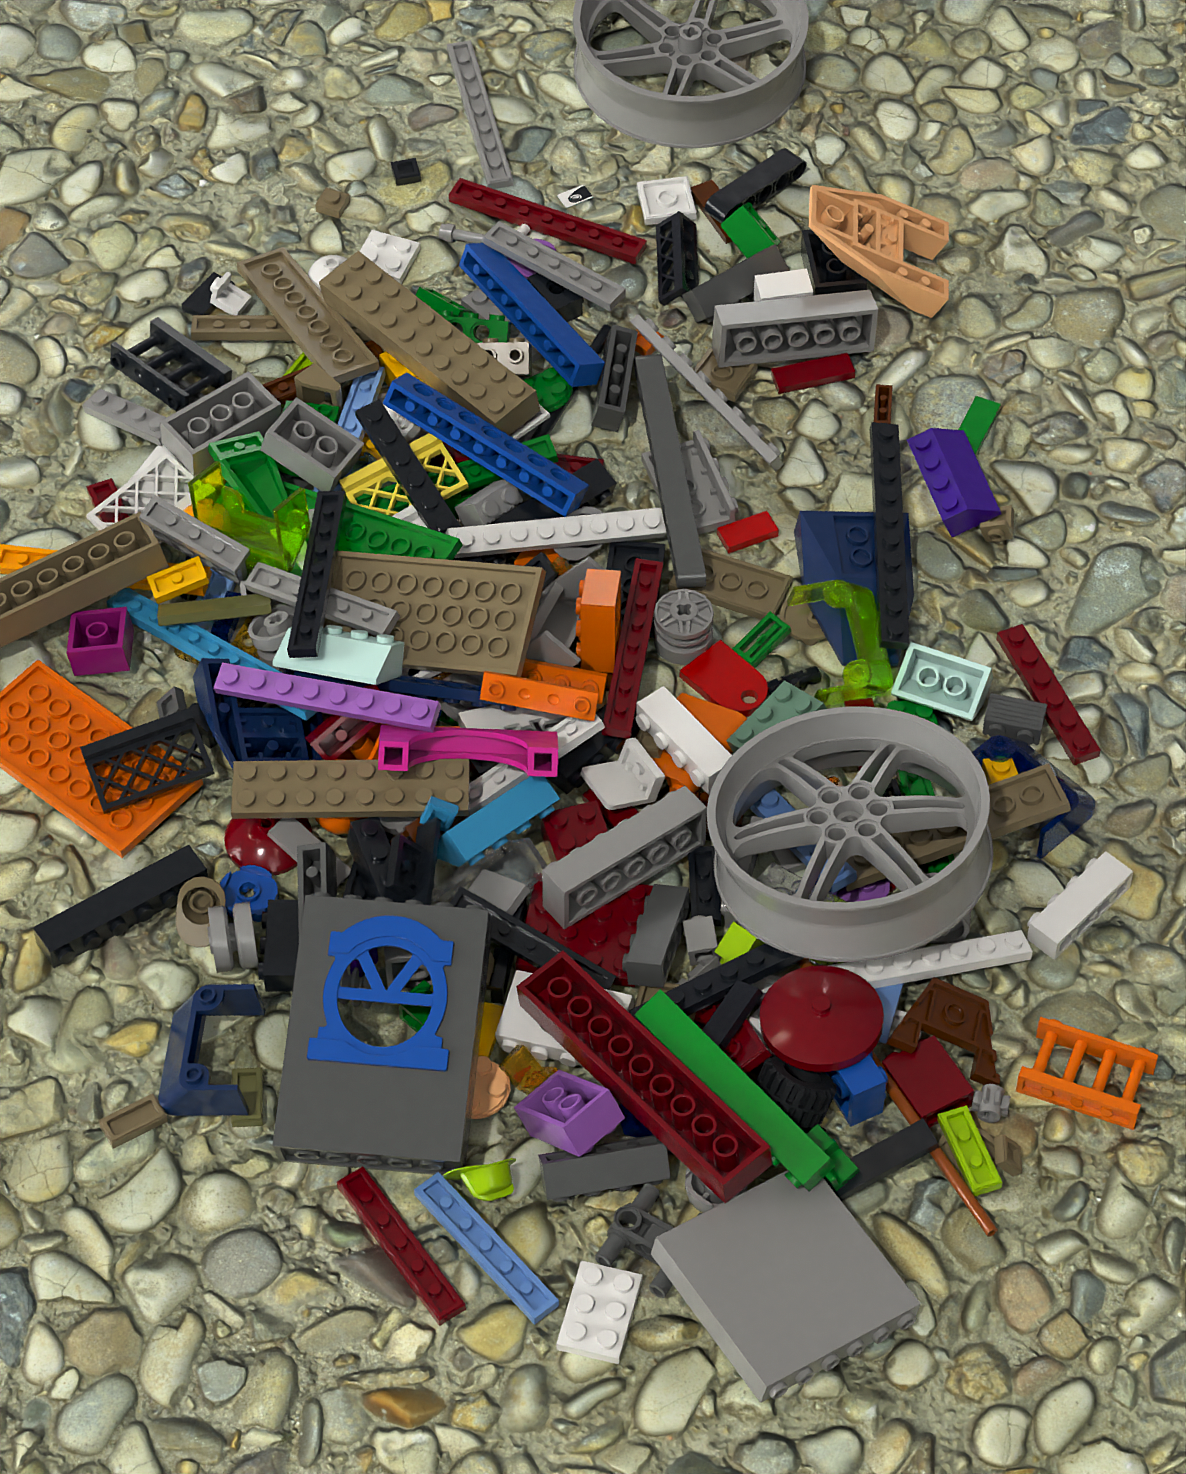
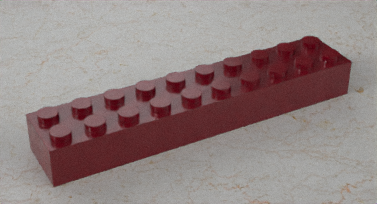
(644, 1076)

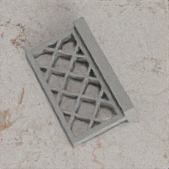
(196, 539)

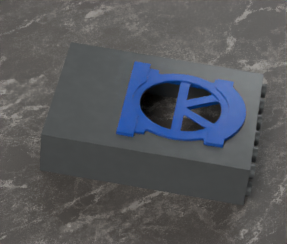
(395, 1103)

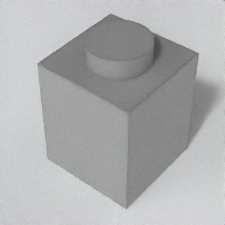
(700, 939)

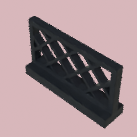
(138, 739)

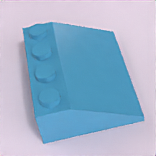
(497, 820)

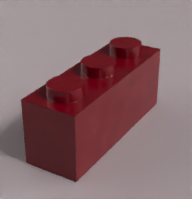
(338, 733)

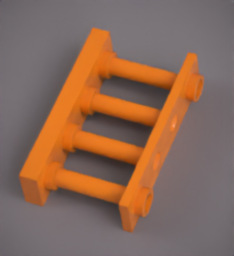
(548, 689)
(1080, 1098)

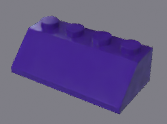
(954, 479)

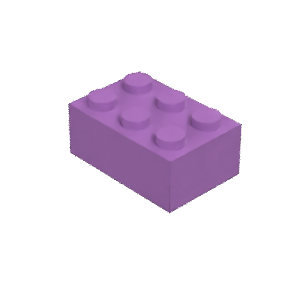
(569, 1113)

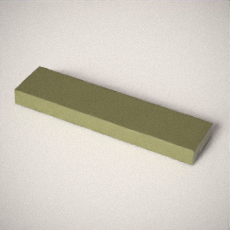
(213, 609)

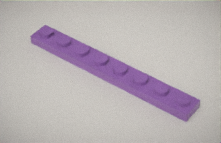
(327, 697)

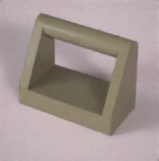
(313, 384)

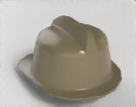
(192, 909)

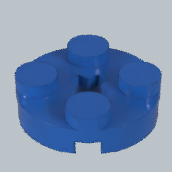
(249, 878)

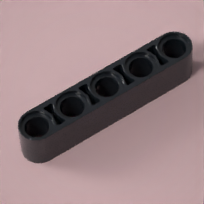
(756, 184)

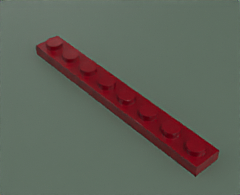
(548, 221)
(632, 648)

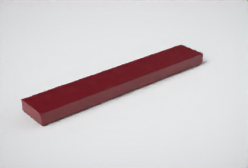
(401, 1246)

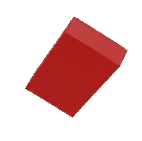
(747, 531)

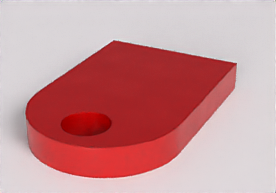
(725, 679)

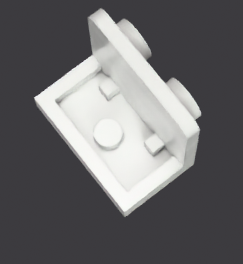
(625, 782)

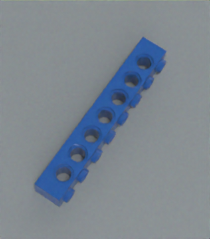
(485, 444)

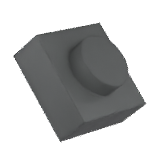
(171, 702)

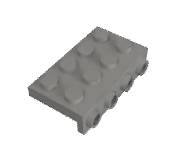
(707, 488)

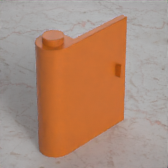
(717, 720)

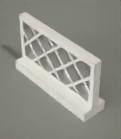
(145, 475)

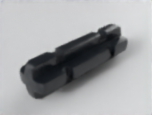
(811, 675)

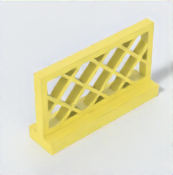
(378, 473)

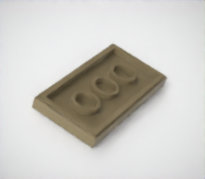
(741, 585)

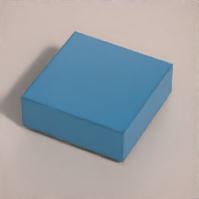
(441, 809)

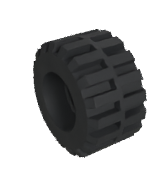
(798, 1092)

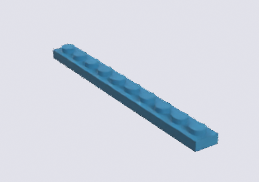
(189, 637)

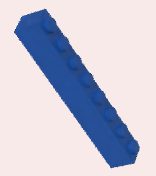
(532, 315)

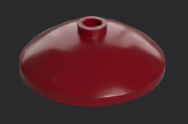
(249, 845)

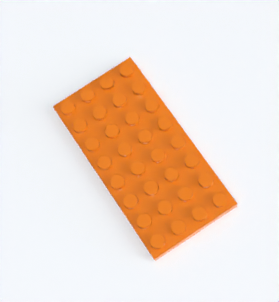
(40, 744)

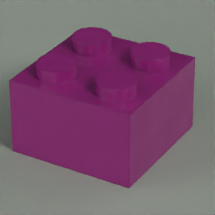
(100, 641)

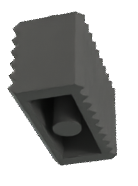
(1014, 718)

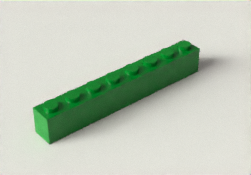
(687, 1042)

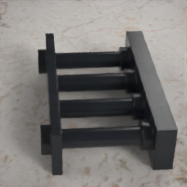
(175, 347)

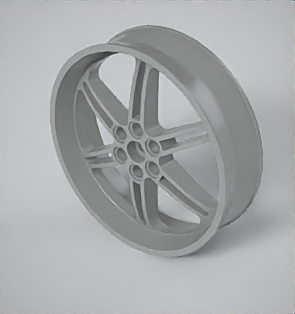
(689, 54)
(850, 823)

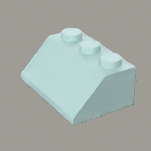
(942, 681)

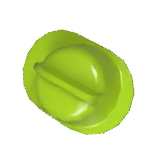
(486, 1181)

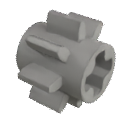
(991, 1103)

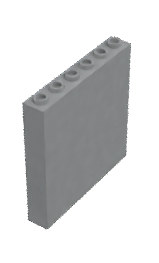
(785, 1283)

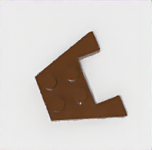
(955, 1018)

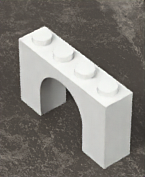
(519, 1028)

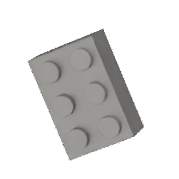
(312, 446)

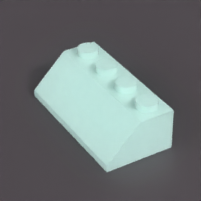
(348, 656)

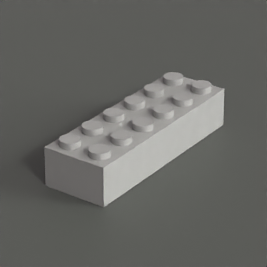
(794, 328)
(624, 856)

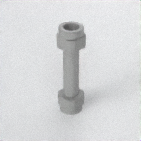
(449, 232)

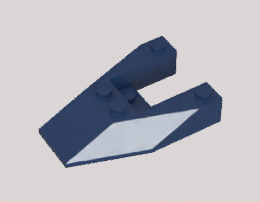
(252, 732)

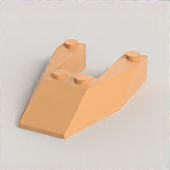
(870, 236)

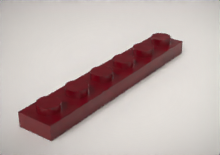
(1046, 689)

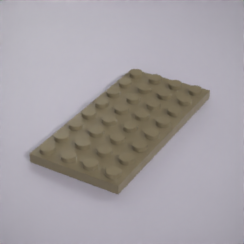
(450, 611)

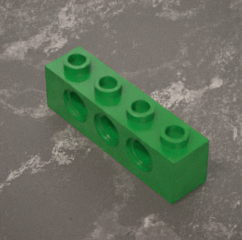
(470, 322)

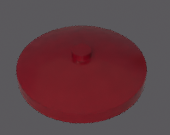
(821, 1018)

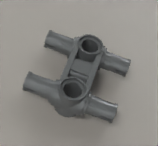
(638, 1237)

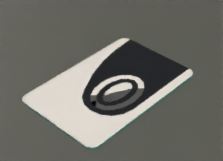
(574, 196)

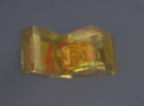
(524, 1070)

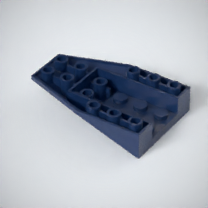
(843, 548)

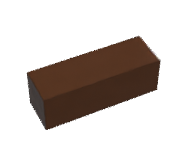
(883, 403)

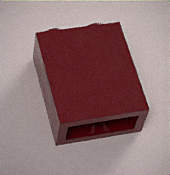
(929, 1080)

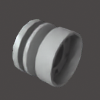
(683, 625)

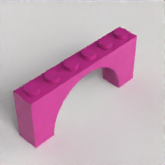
(529, 750)

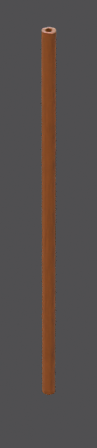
(938, 1154)

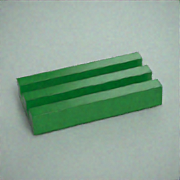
(769, 646)

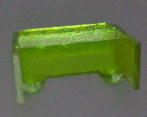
(269, 539)
(871, 673)

